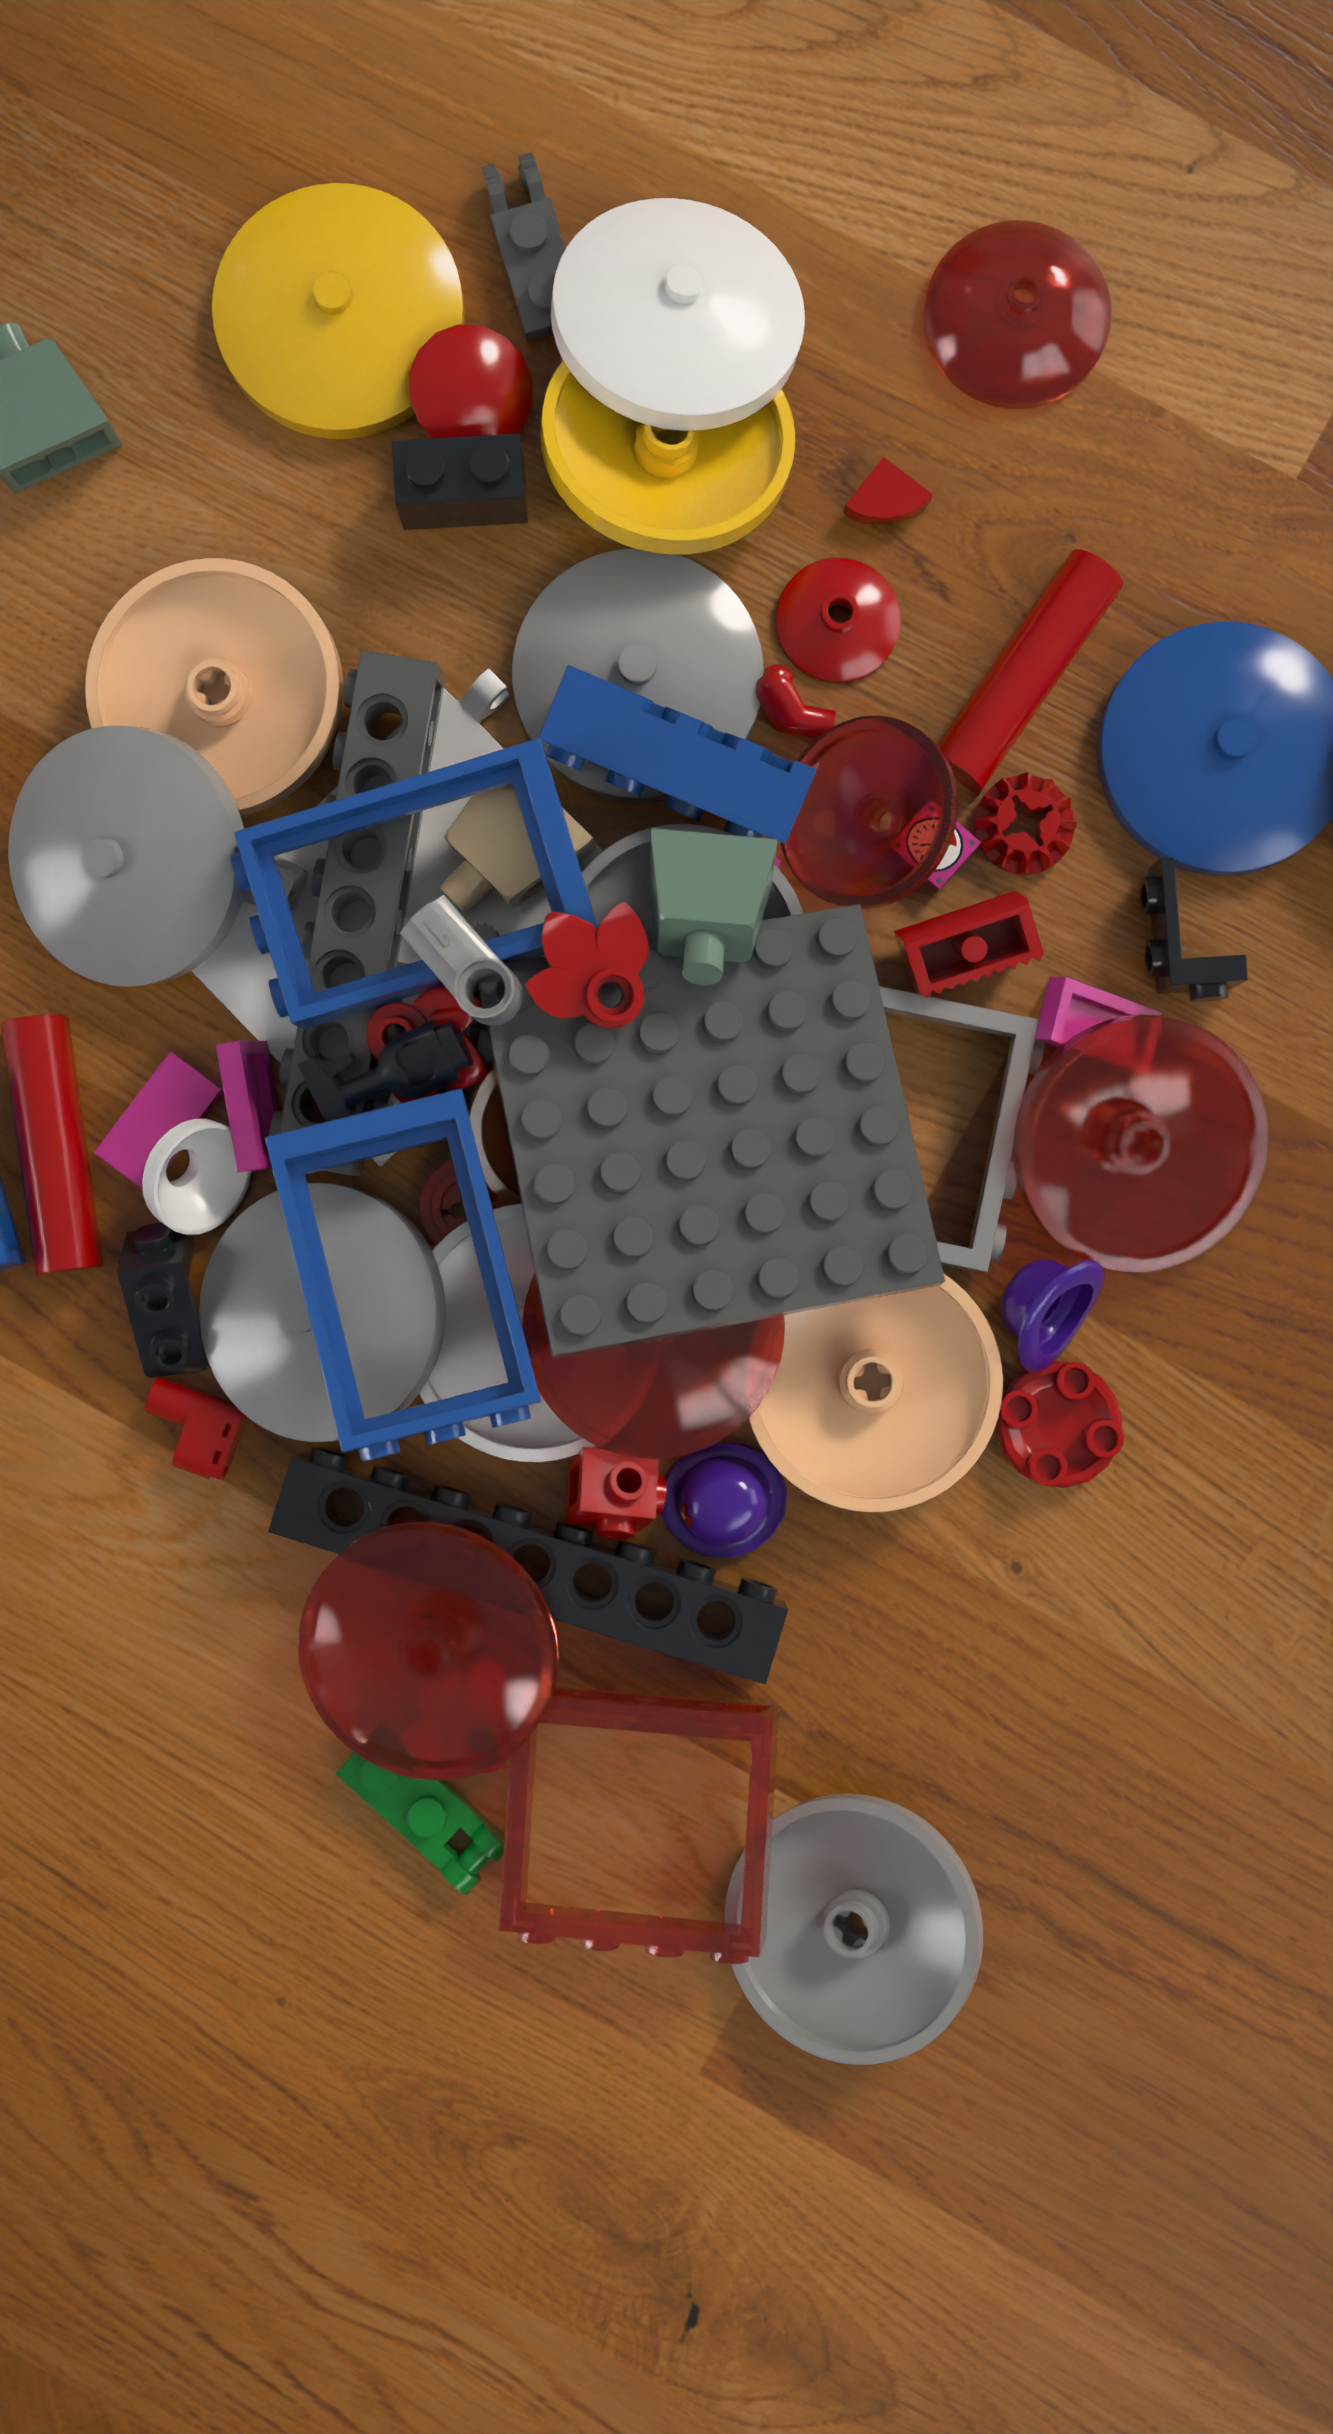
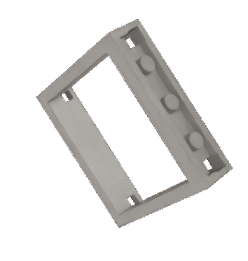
(999, 1174)

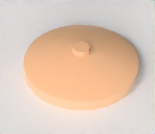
(226, 667)
(883, 1398)

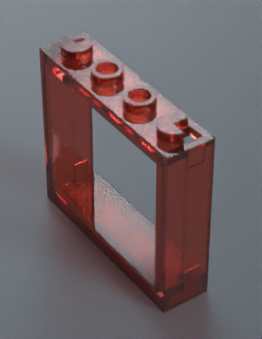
(659, 1934)

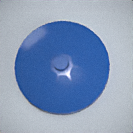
(1220, 748)

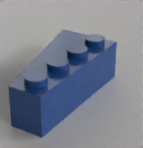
(674, 755)

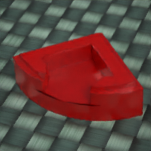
(887, 496)

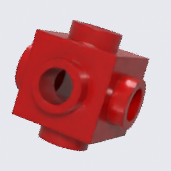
(613, 1492)

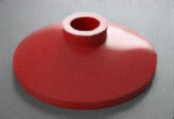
(833, 649)

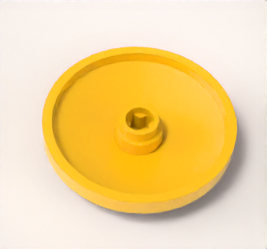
(330, 306)
(659, 484)

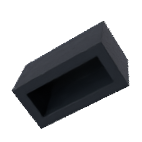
(460, 481)

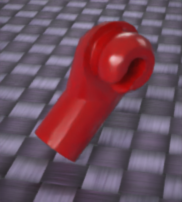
(785, 707)

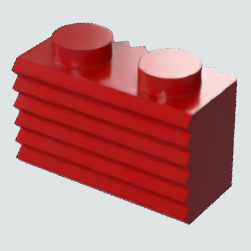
(969, 943)

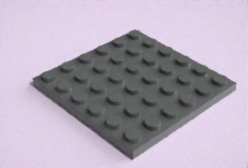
(718, 1148)

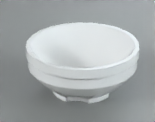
(208, 1188)

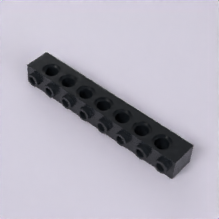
(743, 1649)

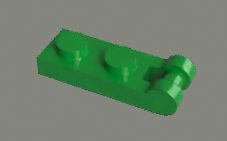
(428, 1817)

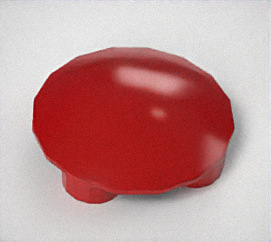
(470, 384)
(1060, 1424)

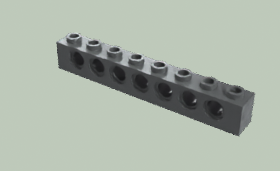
(376, 688)

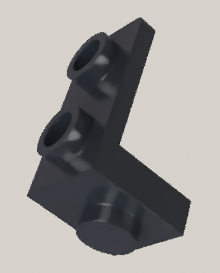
(1202, 977)
(161, 1301)

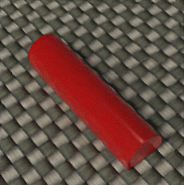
(1029, 667)
(51, 1144)

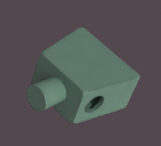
(45, 413)
(708, 897)

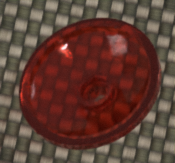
(1008, 348)
(862, 774)

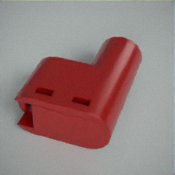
(209, 1424)

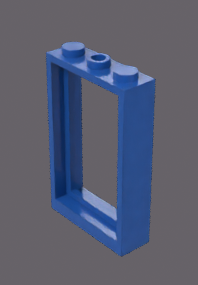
(274, 925)
(368, 1137)

